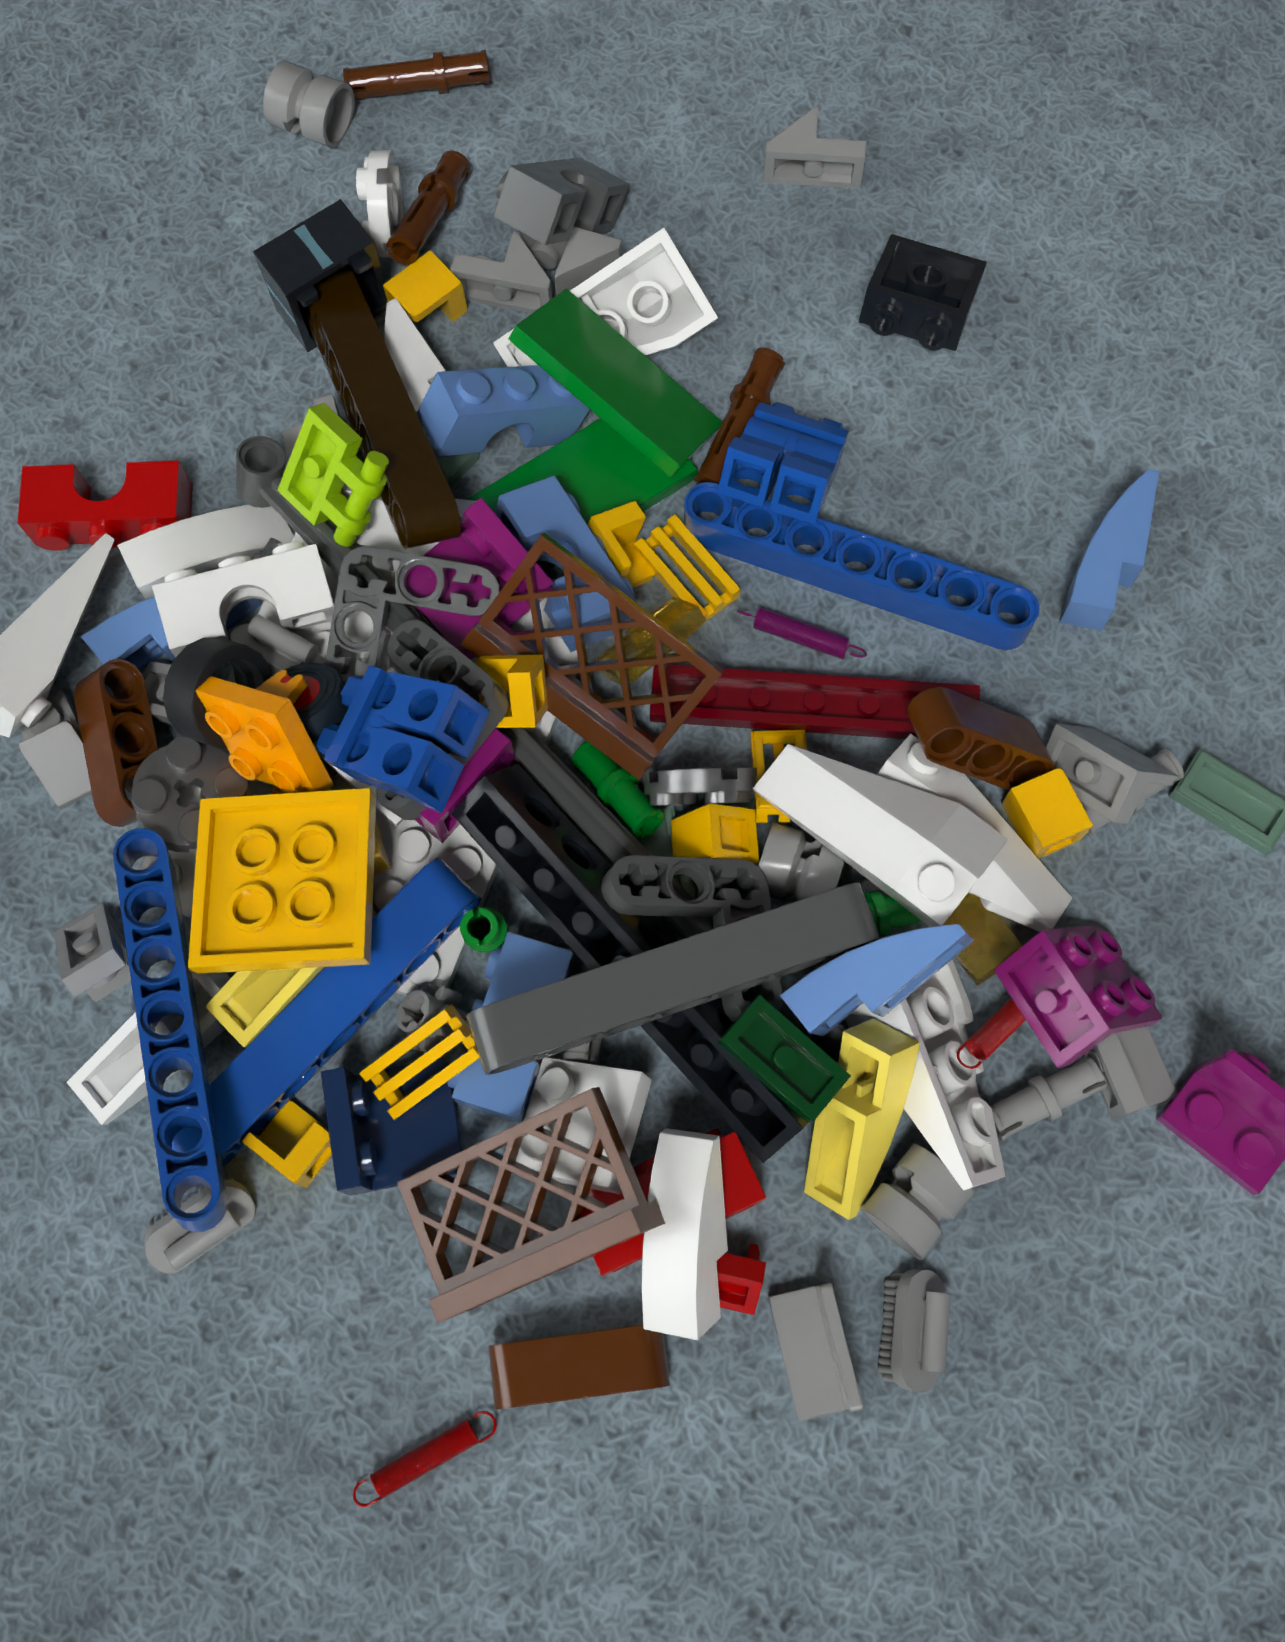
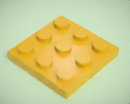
(283, 881)

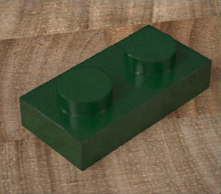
(784, 1059)

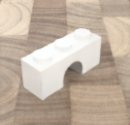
(199, 604)

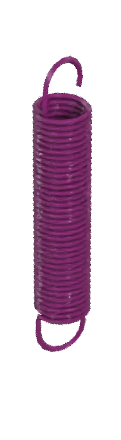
(802, 633)

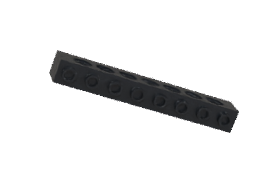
(563, 882)

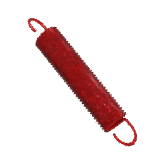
(993, 1033)
(424, 1459)

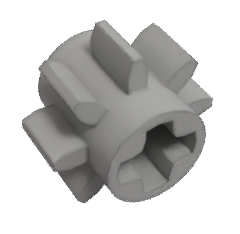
(422, 1006)

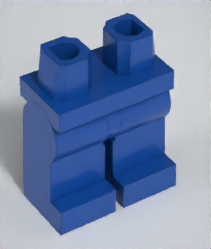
(788, 452)
(395, 732)

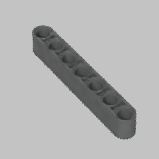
(671, 978)

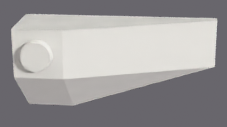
(643, 297)
(41, 637)
(895, 835)
(1016, 880)
(942, 1091)

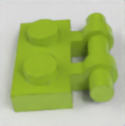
(322, 464)

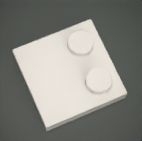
(563, 1079)

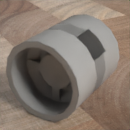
(310, 106)
(798, 865)
(916, 1202)

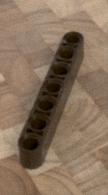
(381, 412)

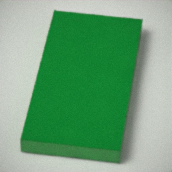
(616, 381)
(597, 471)

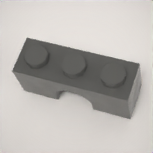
(559, 194)

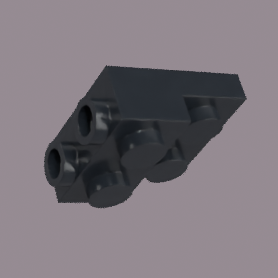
(921, 293)

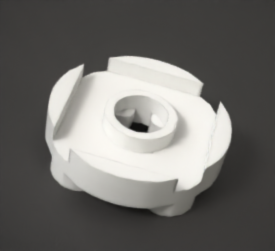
(383, 191)

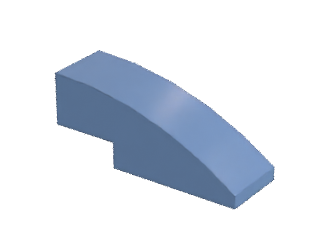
(1112, 556)
(139, 633)
(873, 974)

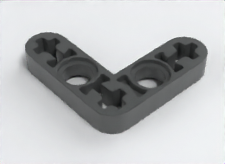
(376, 600)
(467, 676)
(707, 874)

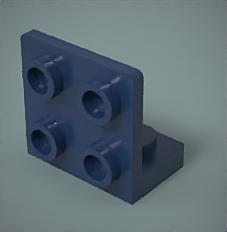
(371, 1147)

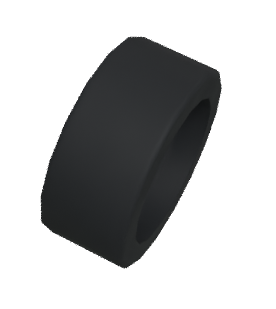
(192, 669)

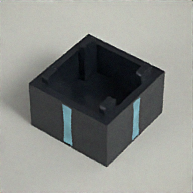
(311, 253)

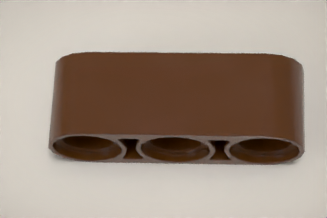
(103, 719)
(977, 738)
(577, 1366)

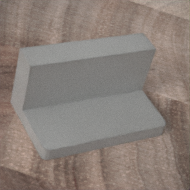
(1104, 770)
(1132, 1072)
(815, 1352)

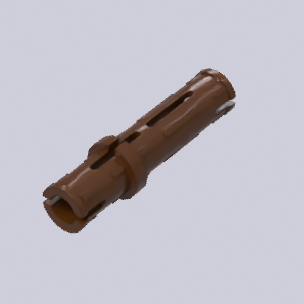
(419, 75)
(436, 196)
(744, 399)

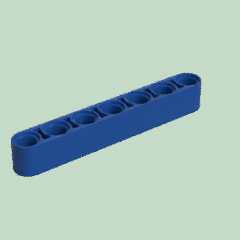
(874, 586)
(333, 1008)
(176, 1051)

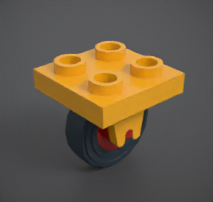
(277, 724)

